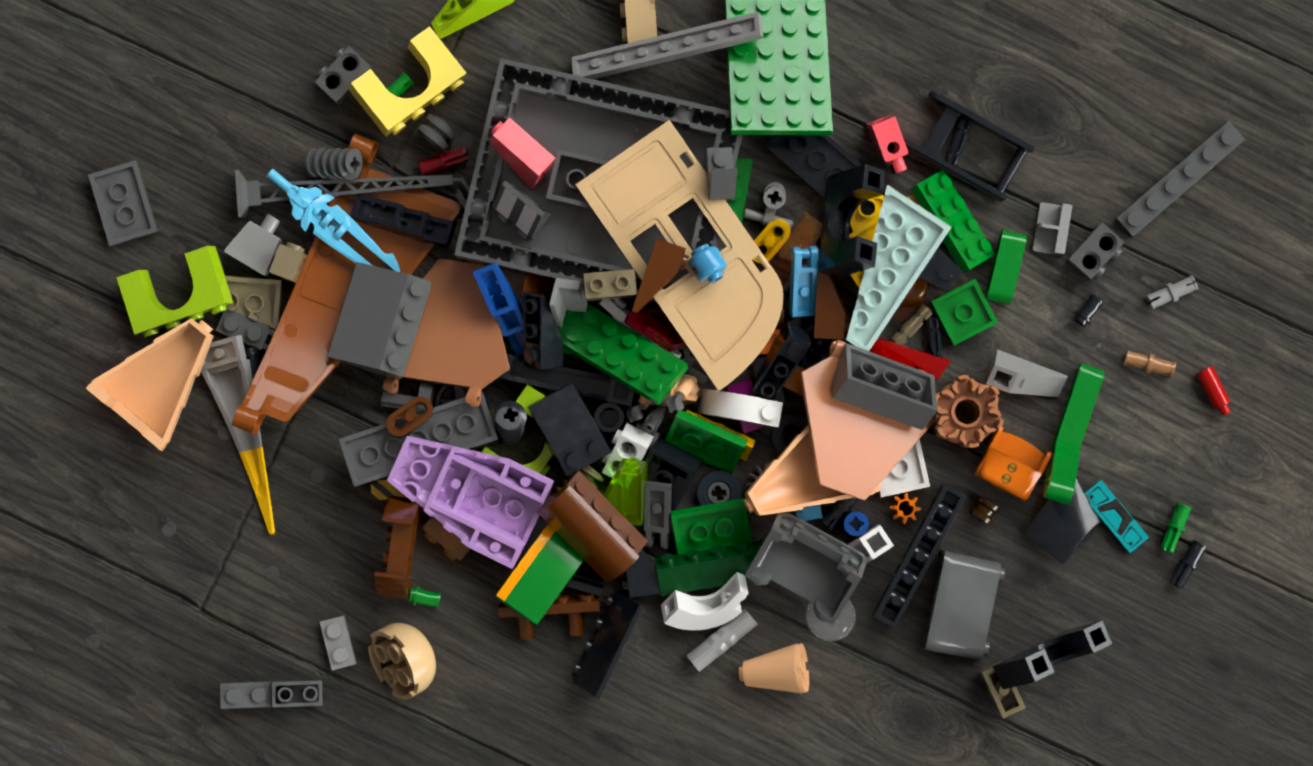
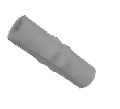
(722, 640)

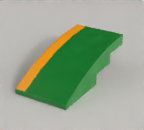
(540, 576)

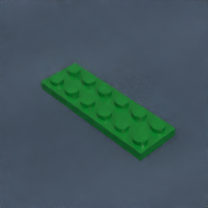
(621, 353)

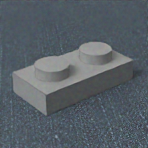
(338, 642)

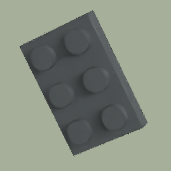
(123, 203)

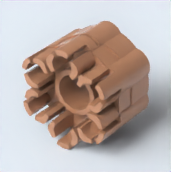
(986, 418)

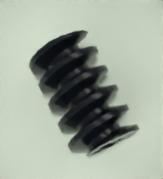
(510, 423)

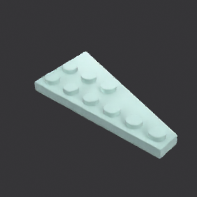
(906, 243)

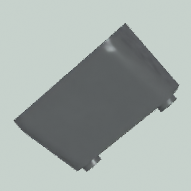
(808, 565)
(962, 605)

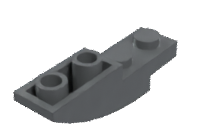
(271, 694)

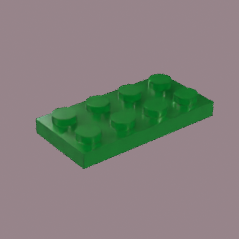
(965, 237)

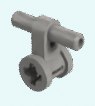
(771, 205)

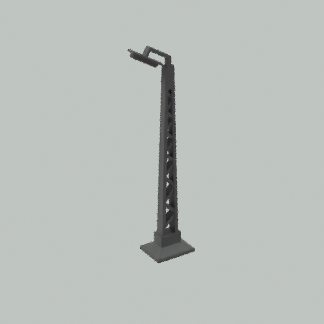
(249, 192)

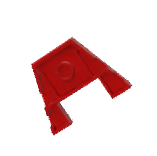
(910, 357)

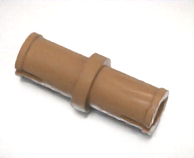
(1149, 363)

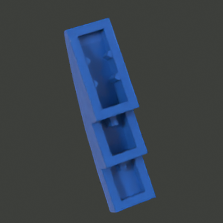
(502, 304)

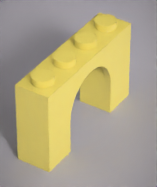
(392, 111)

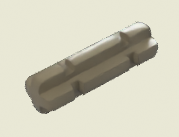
(913, 323)

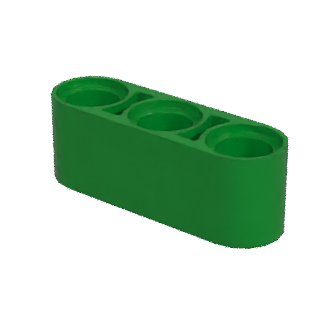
(1006, 267)

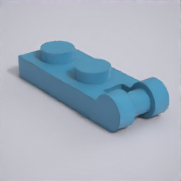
(803, 281)

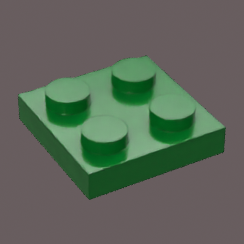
(964, 312)

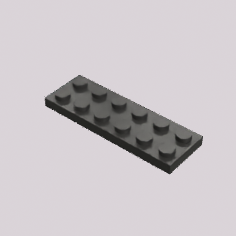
(374, 451)

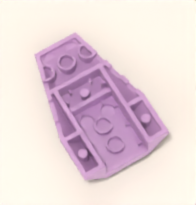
(473, 494)

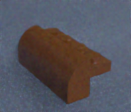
(593, 527)

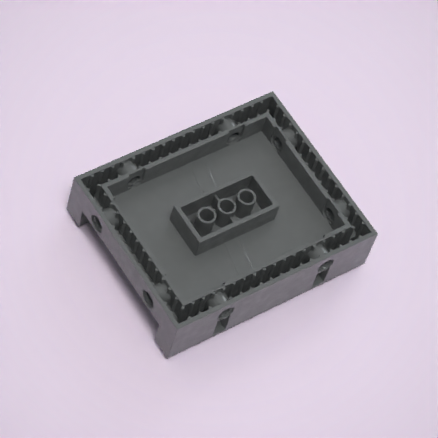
(583, 128)

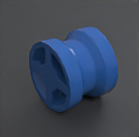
(853, 521)

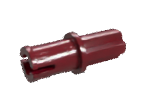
(443, 161)

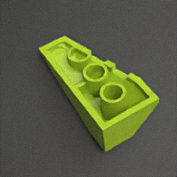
(461, 13)

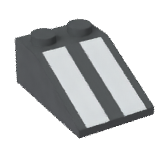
(521, 210)

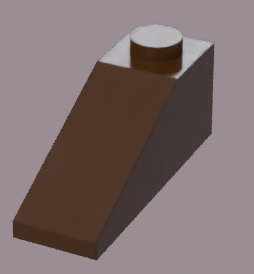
(661, 269)
(830, 314)

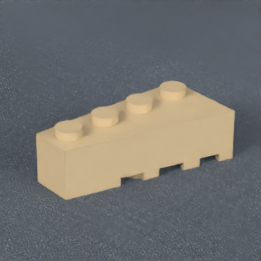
(640, 20)

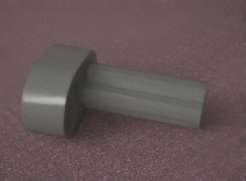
(426, 390)

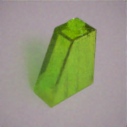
(627, 489)

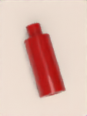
(1214, 390)

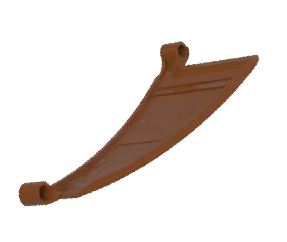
(299, 348)

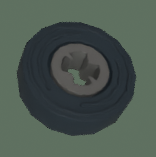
(717, 478)

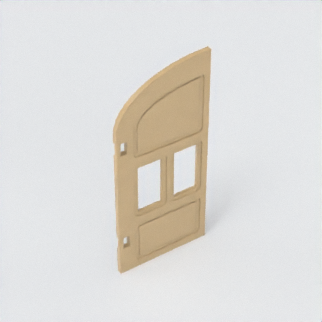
(718, 321)

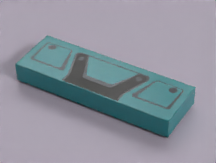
(1115, 517)

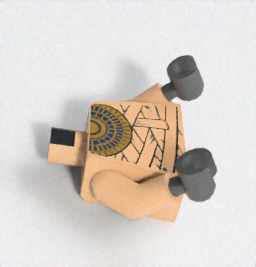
(683, 393)

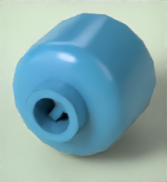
(707, 263)

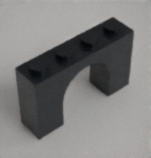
(845, 192)
(1039, 660)

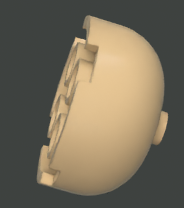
(412, 658)

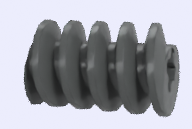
(334, 163)

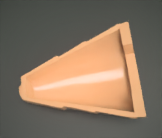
(156, 381)
(791, 482)

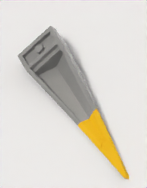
(229, 380)

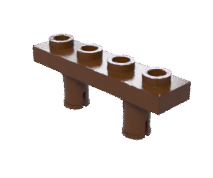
(571, 606)

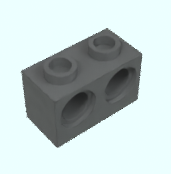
(346, 77)
(1091, 248)

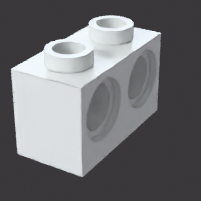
(633, 435)

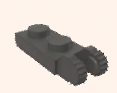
(252, 331)
(657, 512)

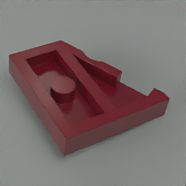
(656, 327)

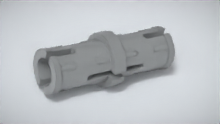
(1172, 292)

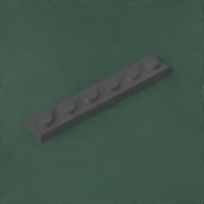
(1180, 179)

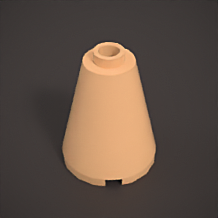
(778, 670)

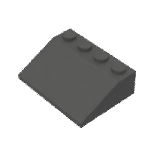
(379, 320)

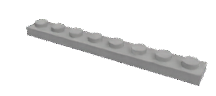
(669, 47)

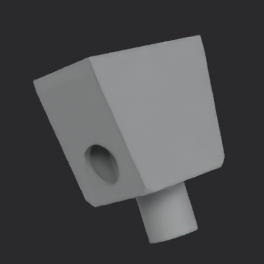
(256, 245)

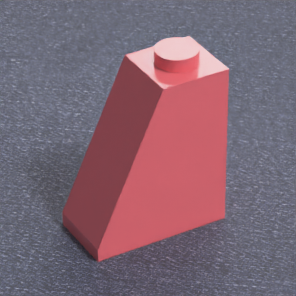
(521, 152)

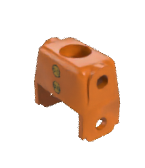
(1012, 464)

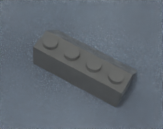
(884, 387)

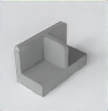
(1052, 228)

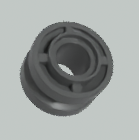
(437, 132)

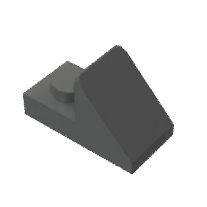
(720, 173)

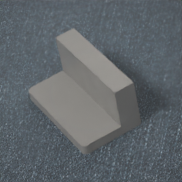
(566, 296)

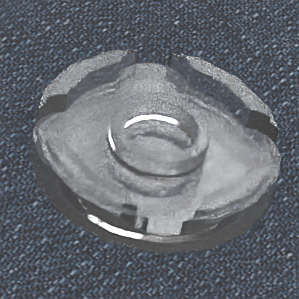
(828, 631)

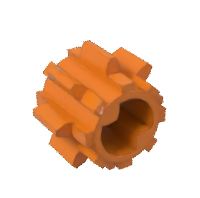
(899, 513)

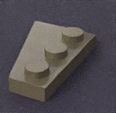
(256, 298)

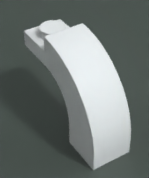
(740, 407)
(706, 611)

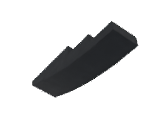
(403, 220)

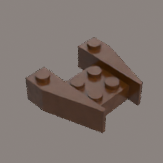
(397, 578)

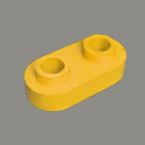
(771, 240)

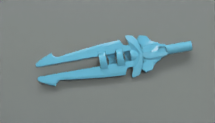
(311, 206)

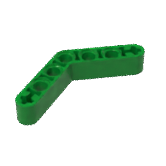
(1070, 433)

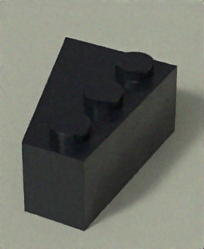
(940, 271)

